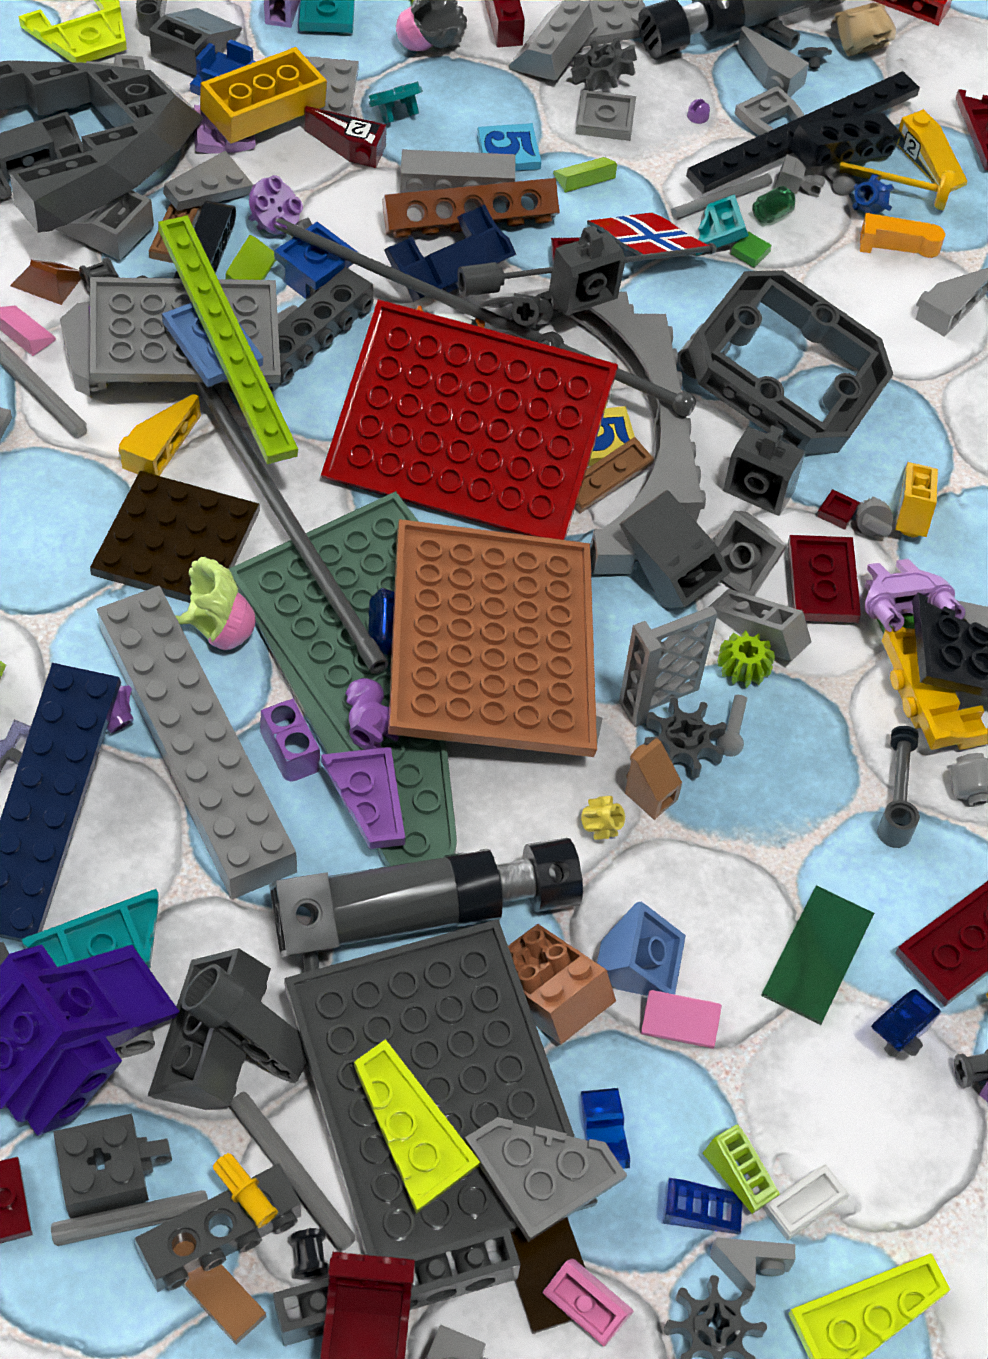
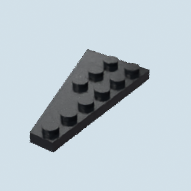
(949, 649)

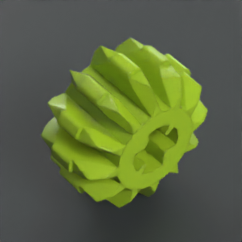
(746, 658)

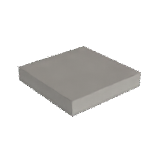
(606, 115)

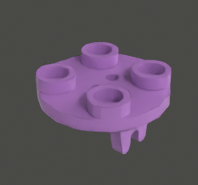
(270, 196)

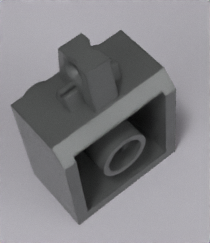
(587, 271)
(764, 469)
(125, 1160)

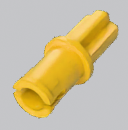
(244, 1190)

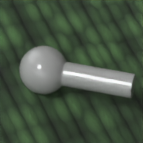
(732, 740)

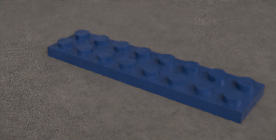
(50, 793)

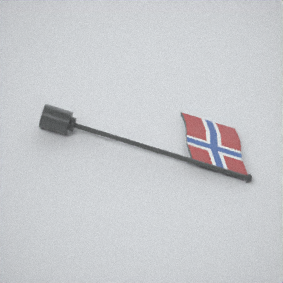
(642, 234)

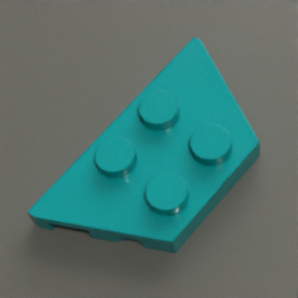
(102, 931)

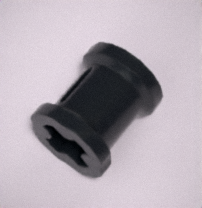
(309, 1253)

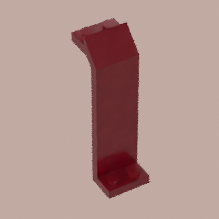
(367, 1307)

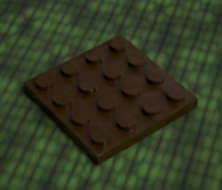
(169, 527)

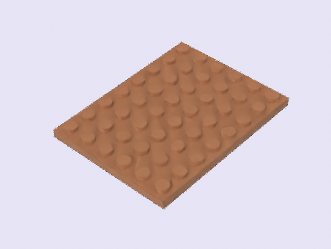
(493, 640)

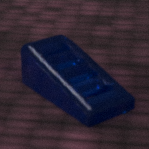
(906, 1020)
(687, 1218)

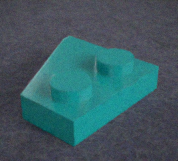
(722, 223)

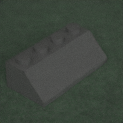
(196, 1061)

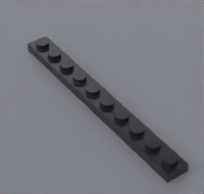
(775, 143)

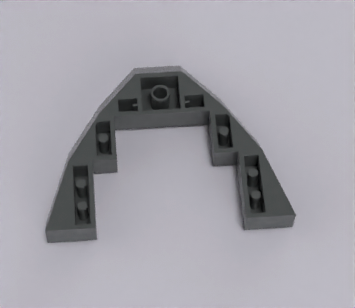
(148, 129)

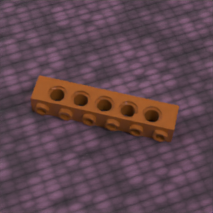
(541, 191)

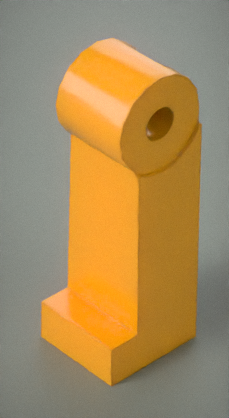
(900, 235)

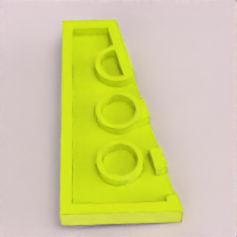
(870, 1312)

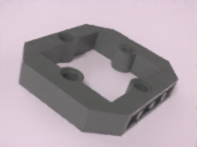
(763, 398)

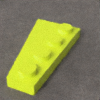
(419, 1136)

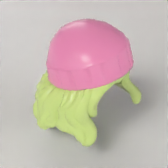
(217, 606)

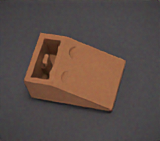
(559, 983)

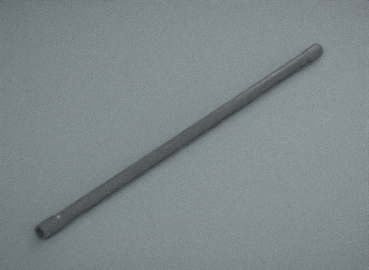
(365, 644)

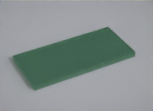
(818, 955)

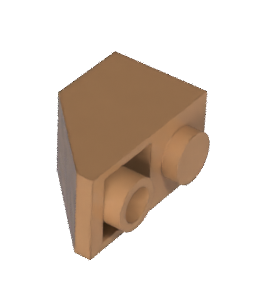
(652, 779)

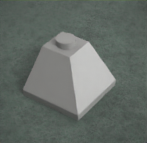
(748, 551)

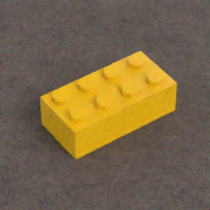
(262, 94)

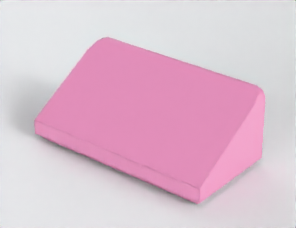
(24, 330)
(681, 1019)
(588, 1301)

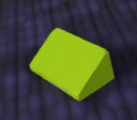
(586, 173)
(252, 261)

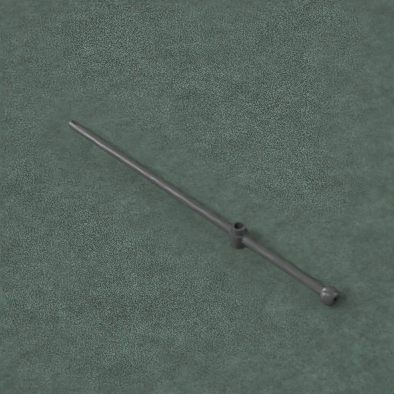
(682, 403)

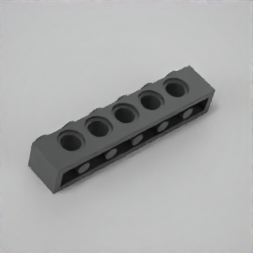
(320, 321)
(438, 1276)

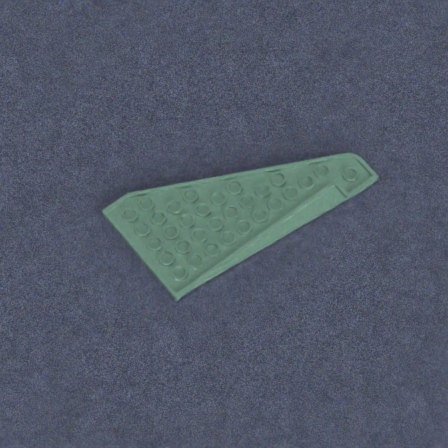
(323, 659)

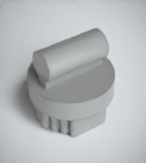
(874, 517)

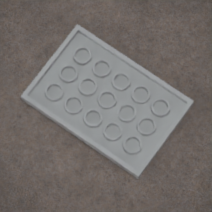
(136, 346)

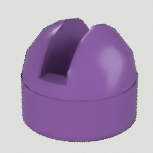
(698, 111)

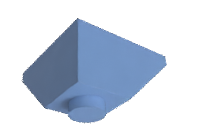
(642, 952)

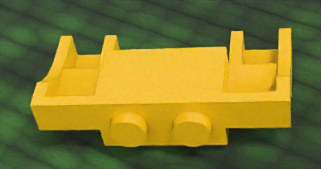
(931, 706)

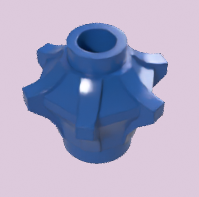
(872, 196)

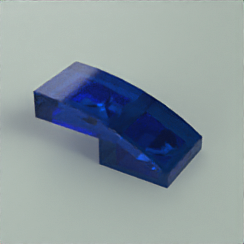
(605, 1121)

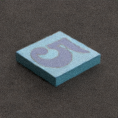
(512, 139)

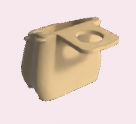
(864, 28)

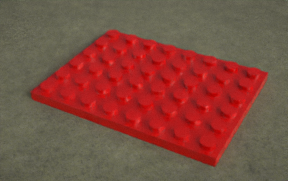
(470, 421)

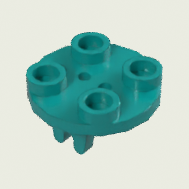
(386, 99)

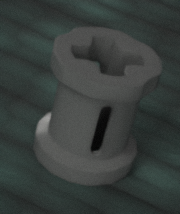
(971, 1068)

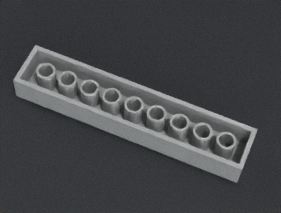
(197, 743)

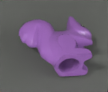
(368, 716)

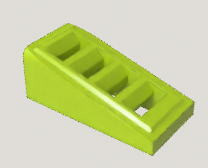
(734, 1146)

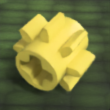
(603, 817)

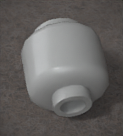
(971, 778)

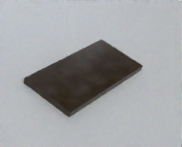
(539, 1264)

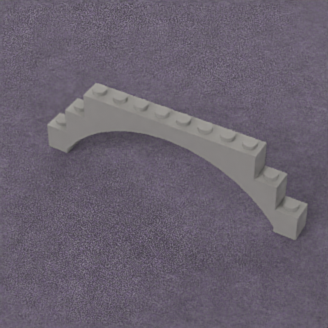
(647, 351)

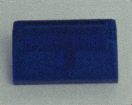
(381, 619)

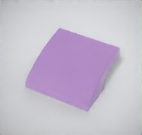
(210, 139)

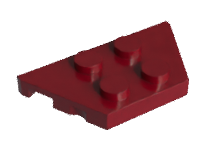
(976, 118)

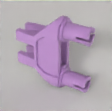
(893, 593)

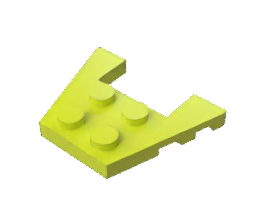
(83, 37)

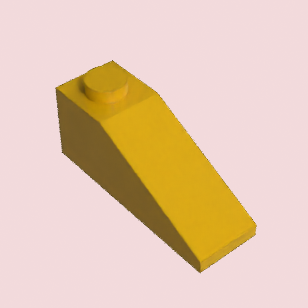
(159, 437)

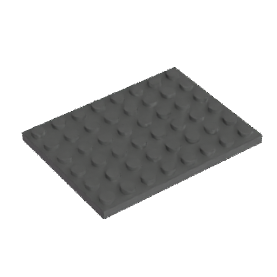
(469, 1041)

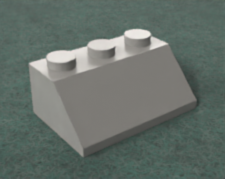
(555, 40)

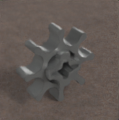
(604, 64)
(687, 736)
(727, 1318)

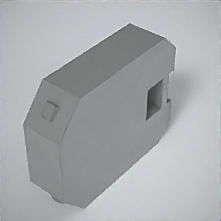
(76, 336)

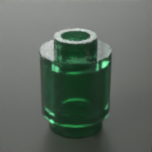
(774, 204)

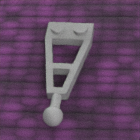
(773, 104)

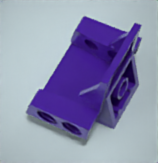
(65, 1025)

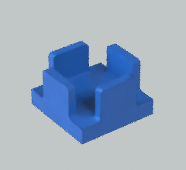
(213, 65)
(310, 265)

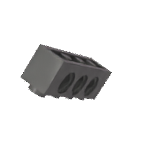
(194, 1226)

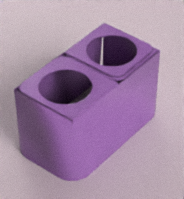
(299, 764)

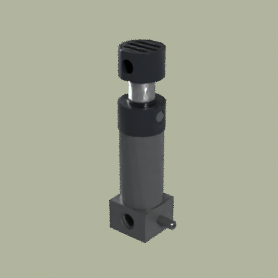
(668, 25)
(420, 896)

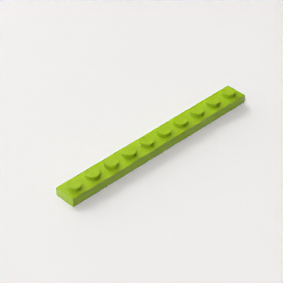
(228, 340)

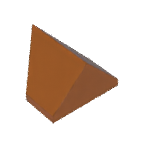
(48, 280)

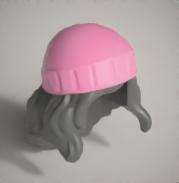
(431, 24)

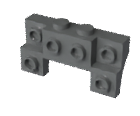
(36, 144)

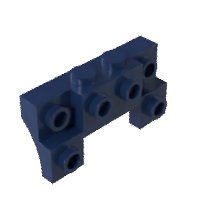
(440, 269)

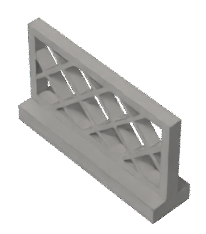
(644, 662)

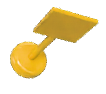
(942, 189)

